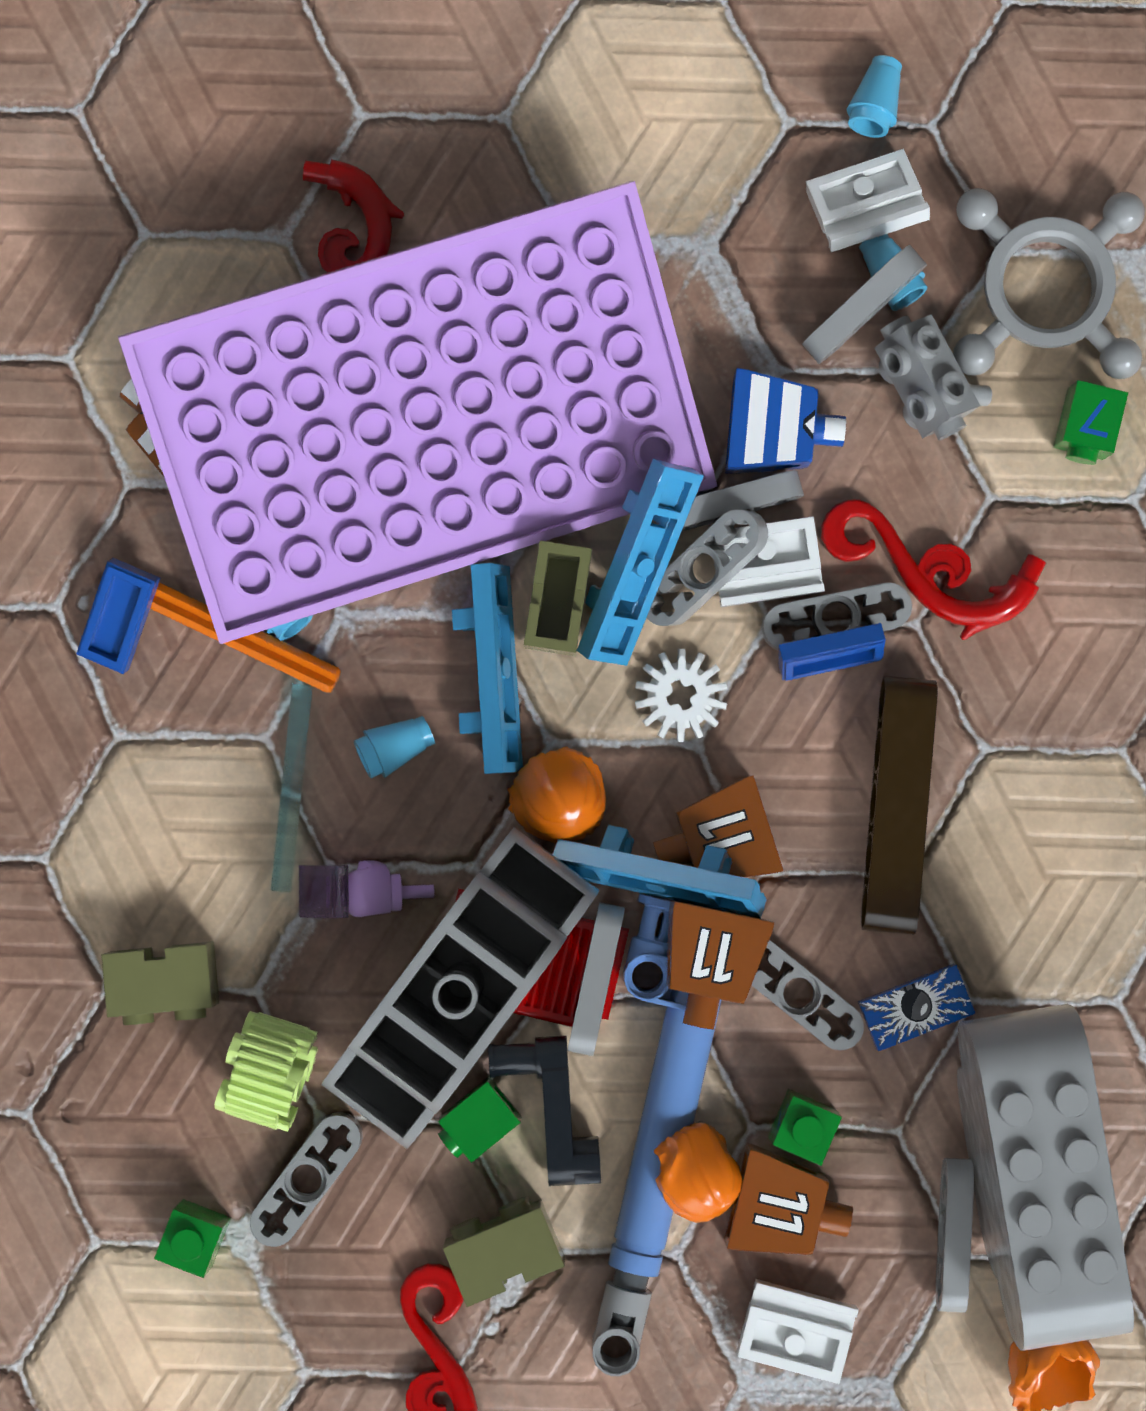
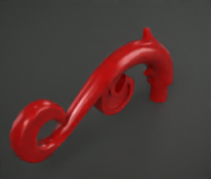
(376, 206)
(974, 615)
(449, 1373)

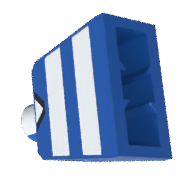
(776, 424)

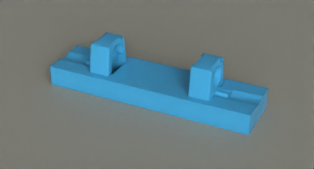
(638, 562)
(496, 666)
(703, 886)

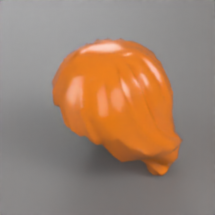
(558, 796)
(697, 1173)
(1052, 1375)

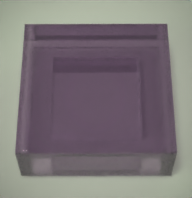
(323, 891)

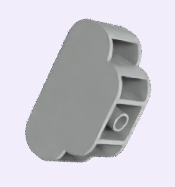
(460, 988)
(1043, 1176)

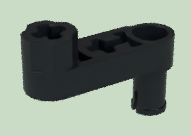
(568, 1158)

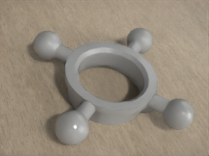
(1121, 214)

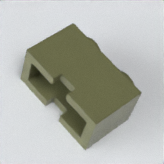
(557, 598)
(146, 985)
(502, 1248)

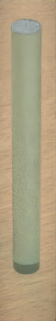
(291, 788)

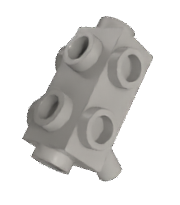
(928, 377)

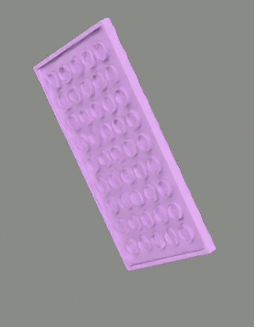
(417, 410)

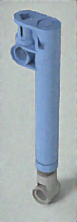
(668, 1108)

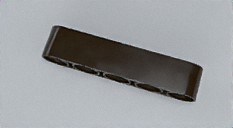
(899, 805)

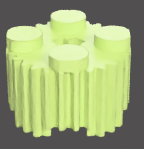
(268, 1070)

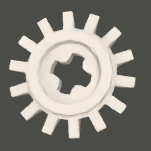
(661, 687)

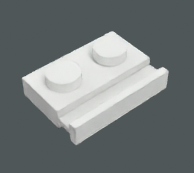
(867, 200)
(783, 568)
(797, 1331)

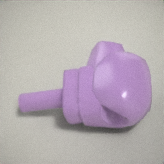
(378, 892)

